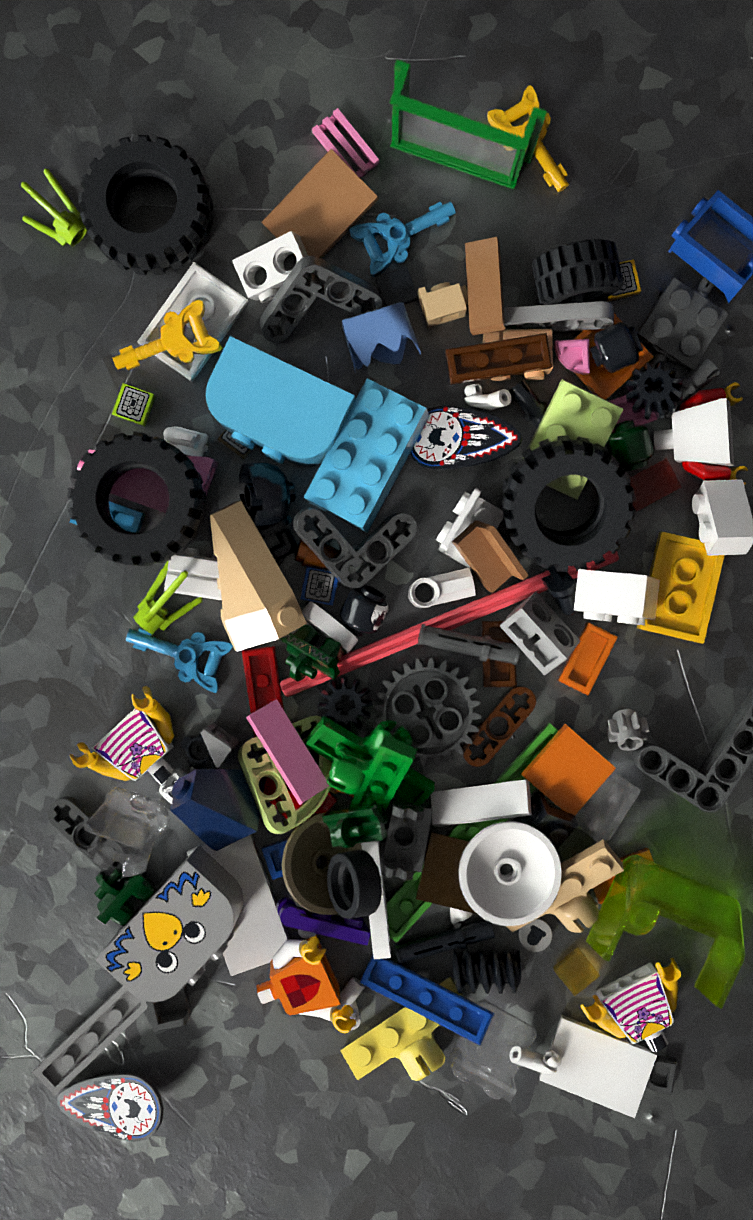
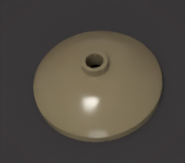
(301, 875)

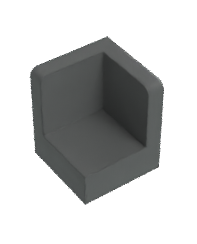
(170, 1012)

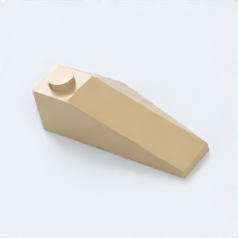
(253, 589)

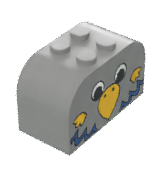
(176, 930)

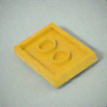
(685, 587)

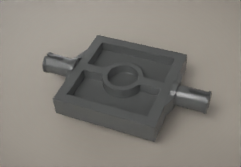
(682, 324)

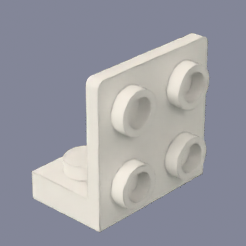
(469, 509)

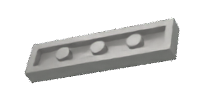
(89, 1040)

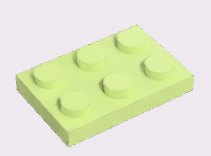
(576, 414)

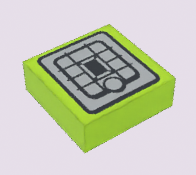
(133, 404)

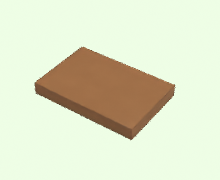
(322, 206)

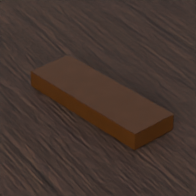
(498, 358)

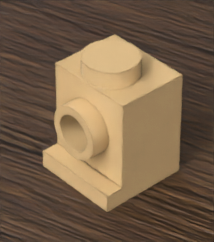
(443, 303)

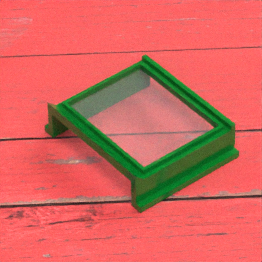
(457, 139)

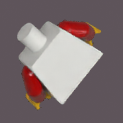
(703, 434)

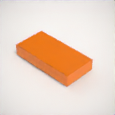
(587, 658)

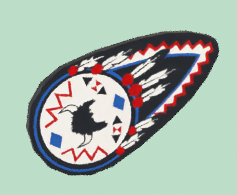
(463, 439)

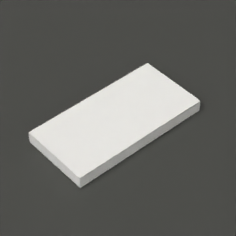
(259, 928)

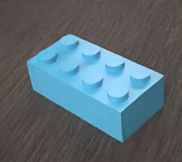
(367, 455)

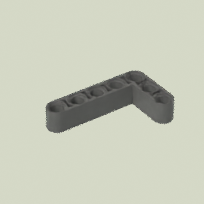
(708, 773)

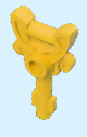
(502, 120)
(174, 339)

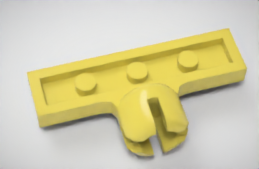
(400, 1036)

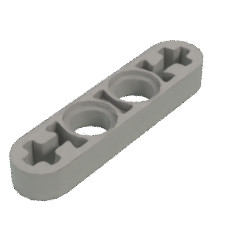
(561, 316)

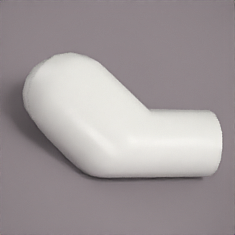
(486, 401)
(348, 997)

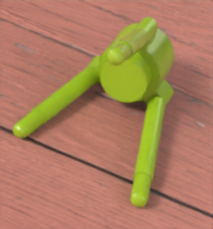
(68, 225)
(153, 613)

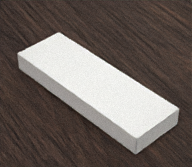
(481, 803)

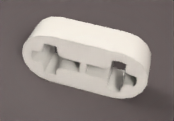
(328, 626)

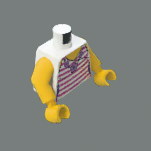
(133, 744)
(638, 1004)

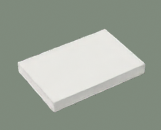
(222, 309)
(600, 1066)

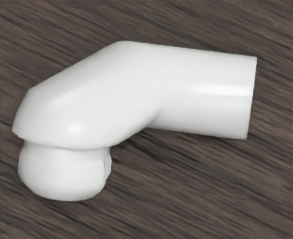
(542, 1063)

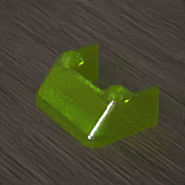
(653, 890)

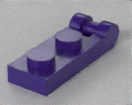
(333, 926)

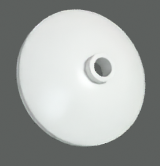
(528, 886)

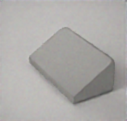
(219, 743)

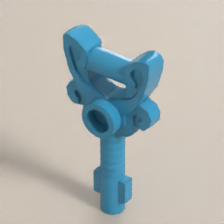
(396, 235)
(186, 655)

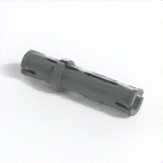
(477, 646)

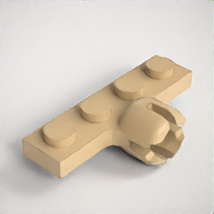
(577, 878)

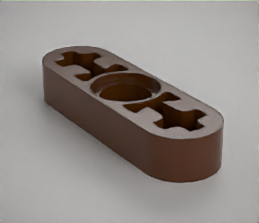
(512, 726)

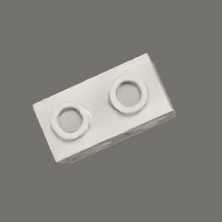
(271, 258)

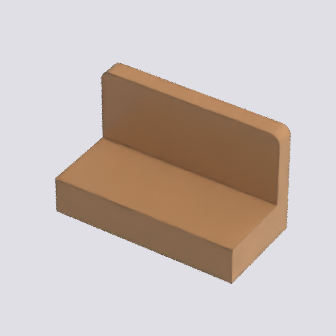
(488, 555)

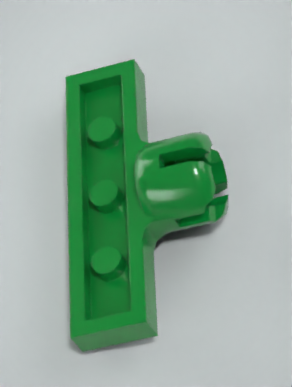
(330, 737)
(374, 779)

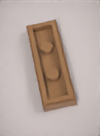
(484, 286)

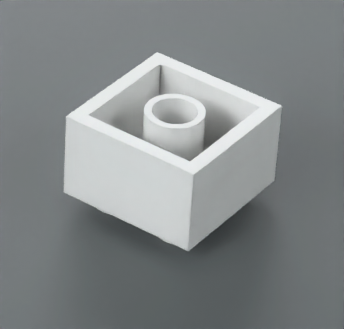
(616, 594)

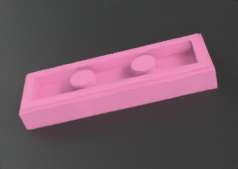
(287, 751)

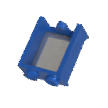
(717, 243)

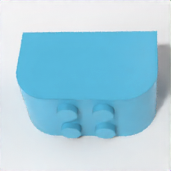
(275, 405)

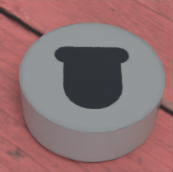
(535, 935)

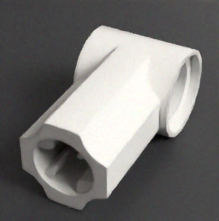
(445, 588)

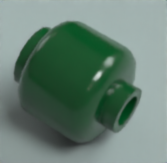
(630, 445)

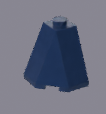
(216, 805)

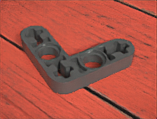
(309, 289)
(347, 555)

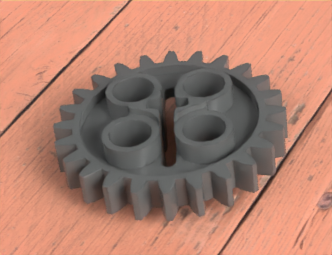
(455, 699)

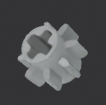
(627, 729)

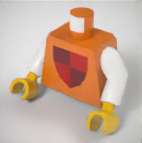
(306, 983)

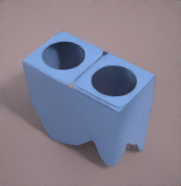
(379, 335)

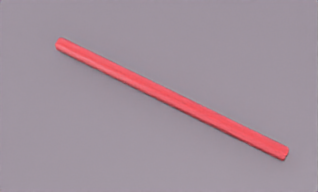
(447, 621)

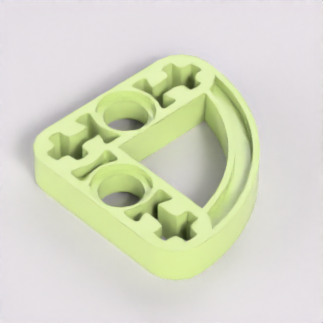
(266, 768)

